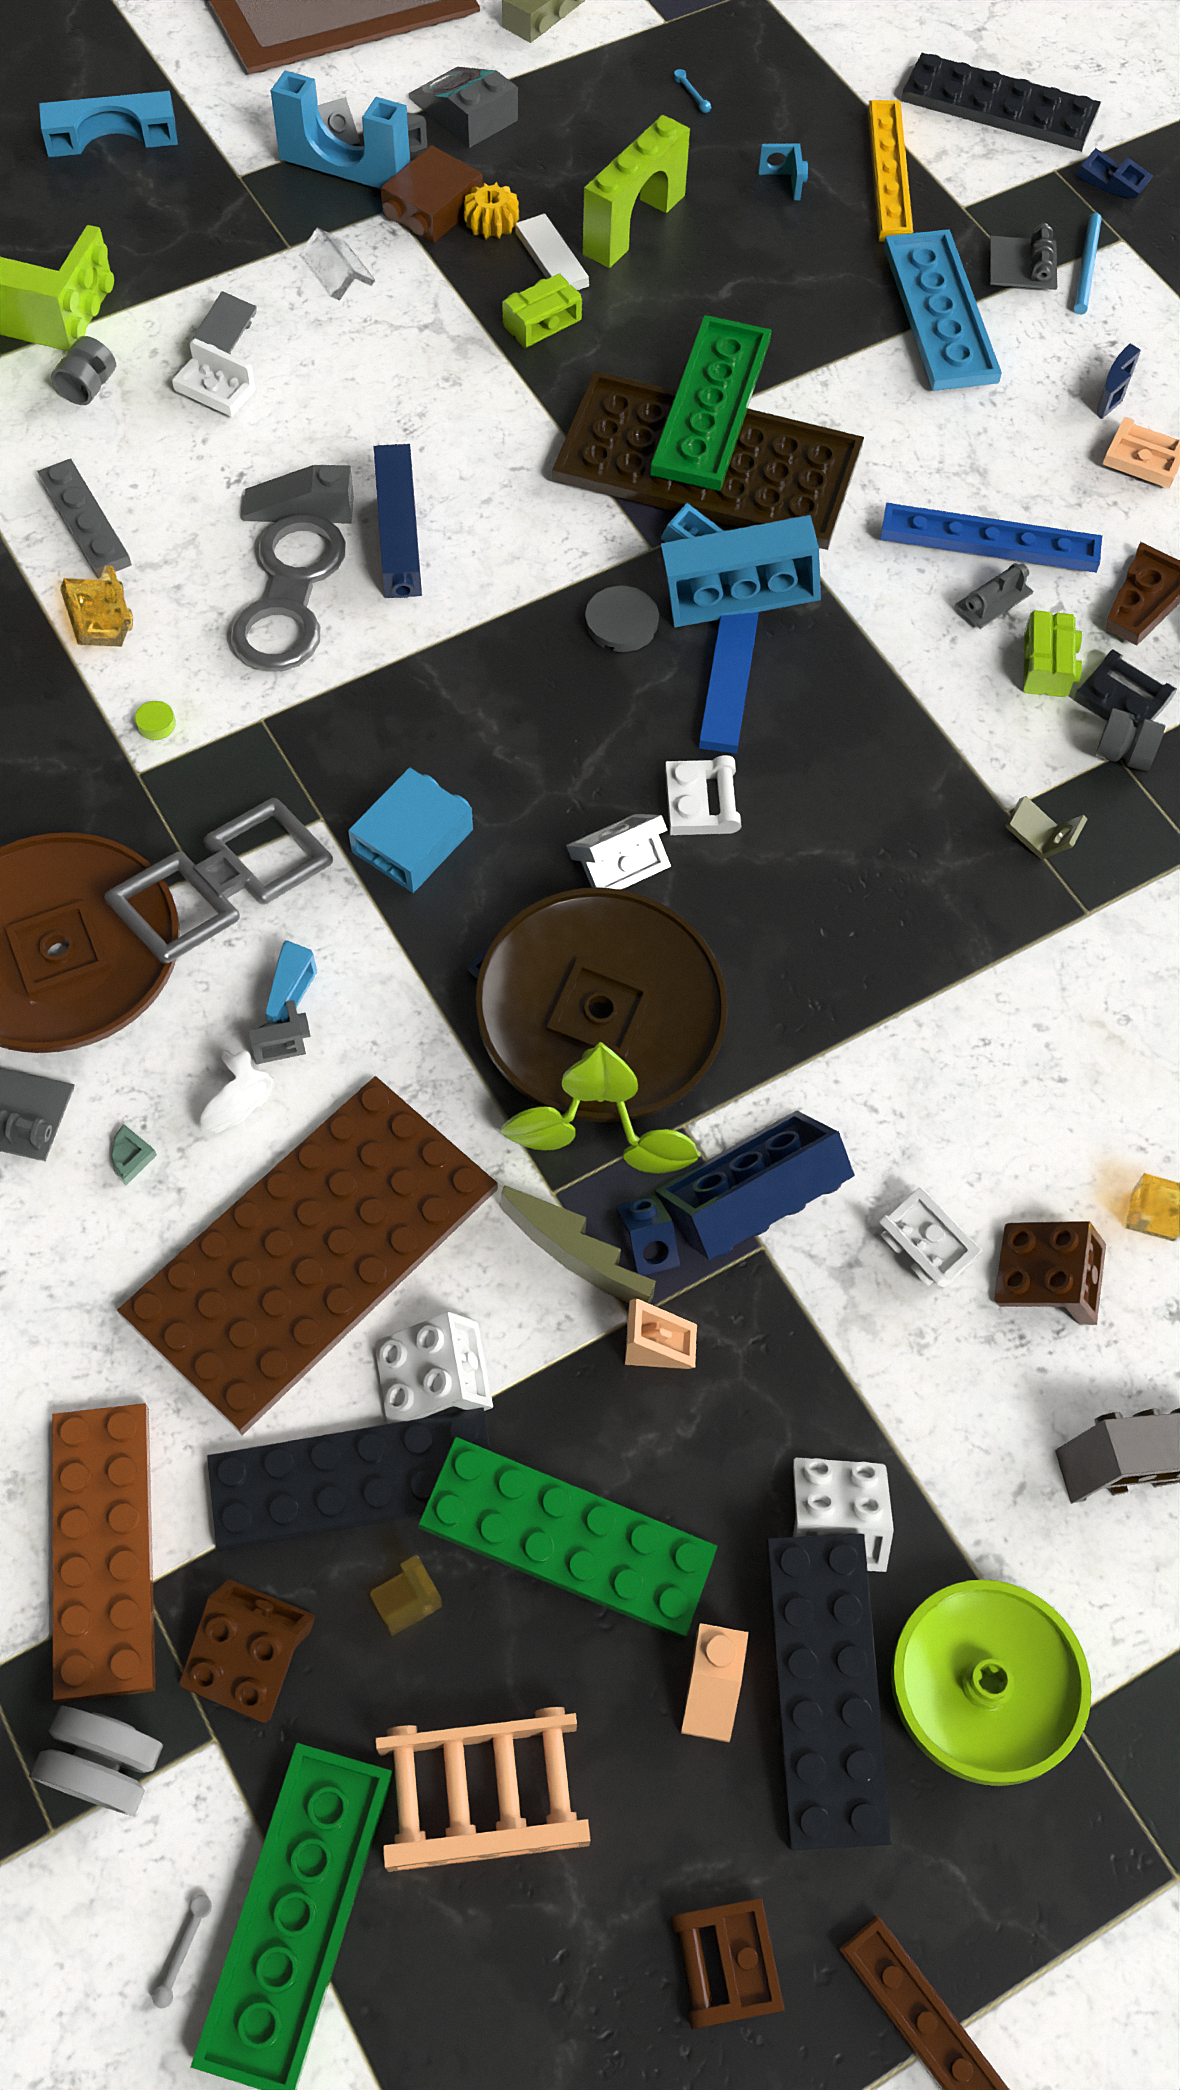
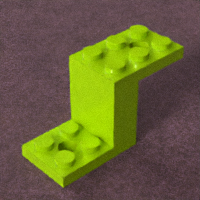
(53, 304)

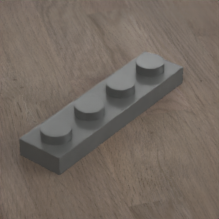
(84, 517)

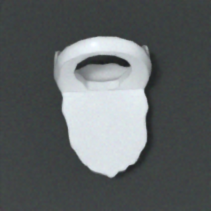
(239, 1096)

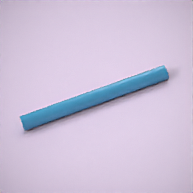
(1087, 264)

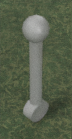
(200, 1907)

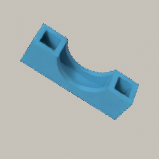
(74, 123)

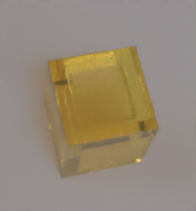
(1155, 1207)
(406, 1596)

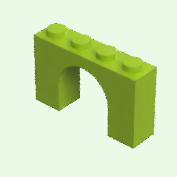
(650, 165)

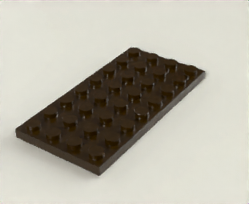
(774, 474)

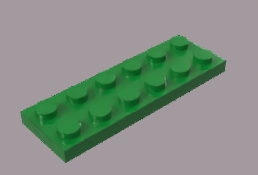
(711, 403)
(568, 1537)
(293, 1921)

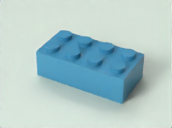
(742, 570)

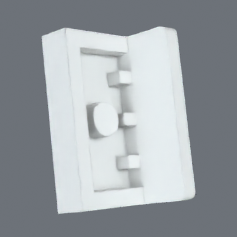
(215, 378)
(930, 1238)

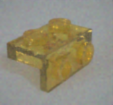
(97, 609)

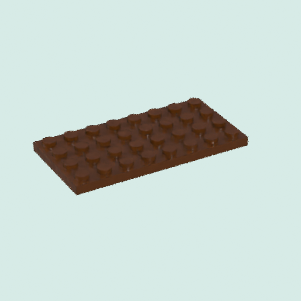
(307, 1253)

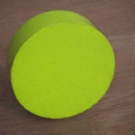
(155, 720)

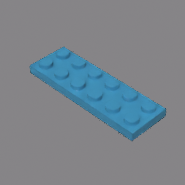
(942, 310)

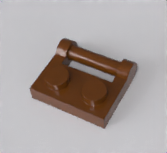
(744, 1958)

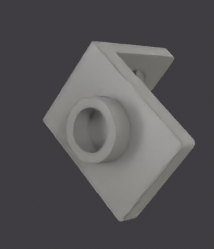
(339, 120)

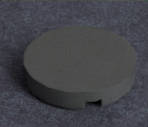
(622, 618)

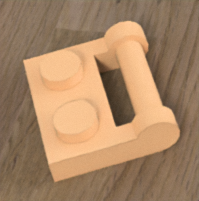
(1144, 453)

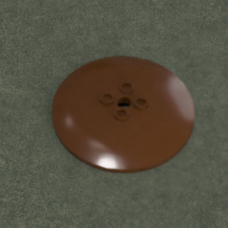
(107, 976)

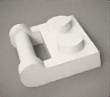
(689, 799)

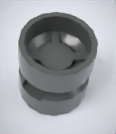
(83, 370)
(1130, 740)

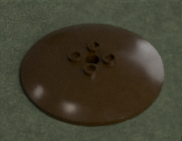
(611, 951)

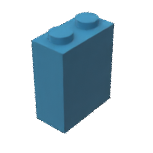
(411, 829)

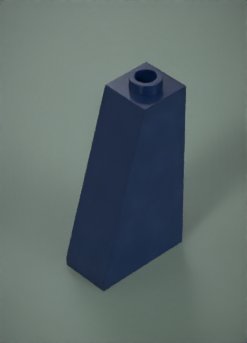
(397, 521)

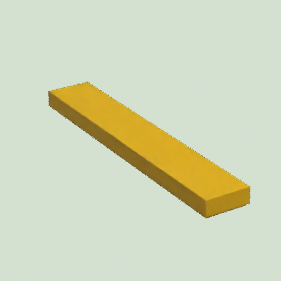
(889, 168)

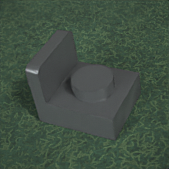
(280, 1041)

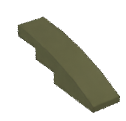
(564, 1238)

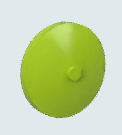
(991, 1682)

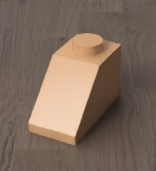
(714, 1682)

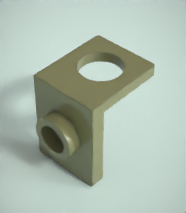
(1041, 832)

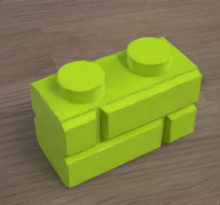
(542, 310)
(1051, 653)

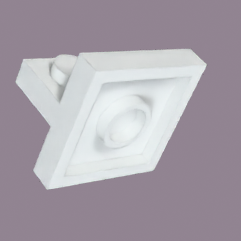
(622, 852)

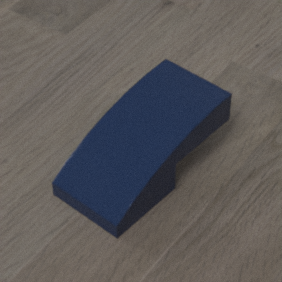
(1109, 176)
(1118, 380)

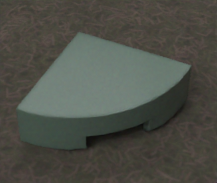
(130, 1154)

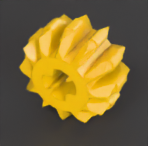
(491, 210)

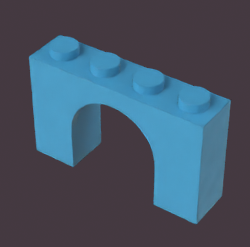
(308, 142)

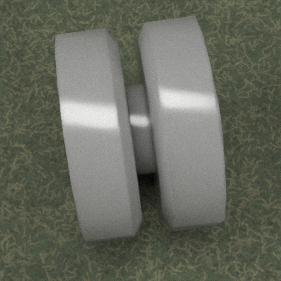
(100, 1751)

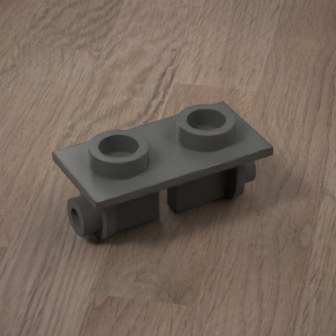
(996, 596)

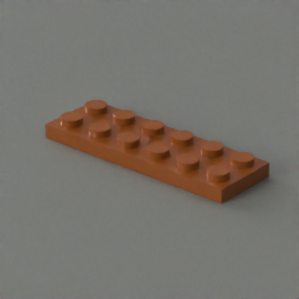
(102, 1554)

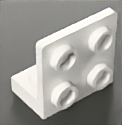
(433, 1368)
(845, 1500)

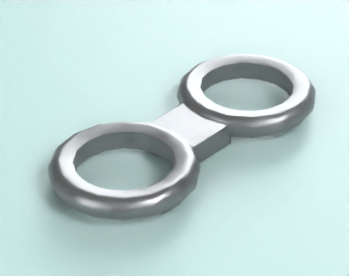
(288, 592)

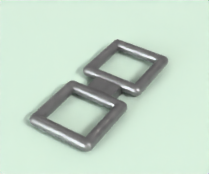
(218, 880)

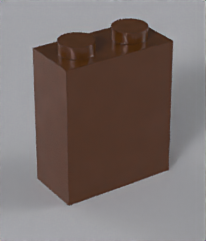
(429, 193)

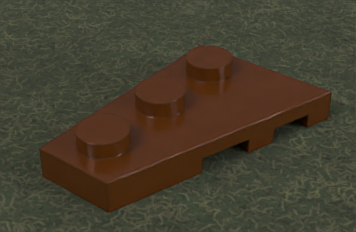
(1146, 595)

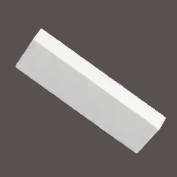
(551, 251)

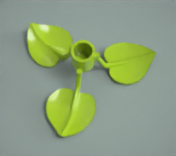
(601, 1077)

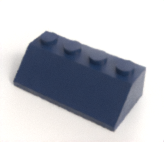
(756, 1183)

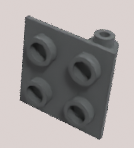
(1024, 260)
(30, 1112)

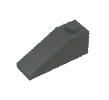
(311, 490)

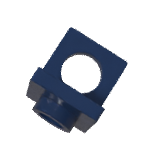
(647, 1222)

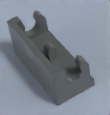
(226, 322)

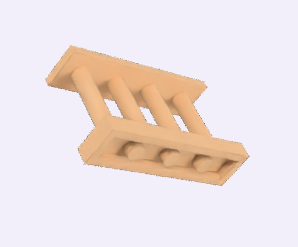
(511, 1833)

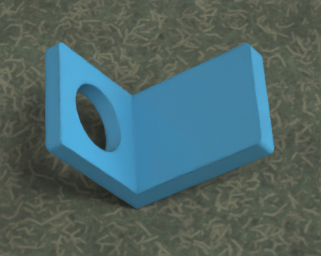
(792, 165)

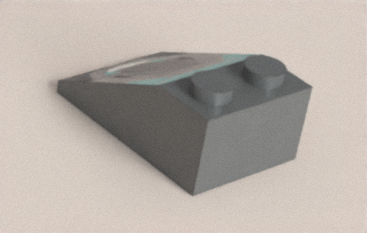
(469, 102)

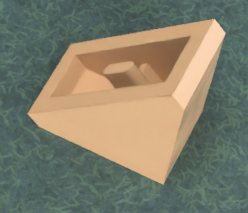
(659, 1338)

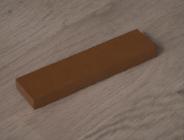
(917, 2011)

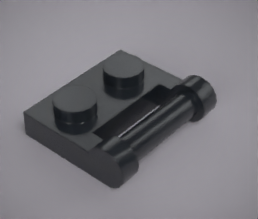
(1103, 693)

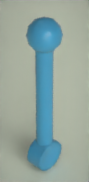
(680, 77)

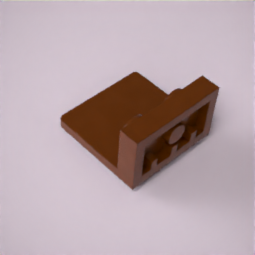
(1052, 1267)
(244, 1649)

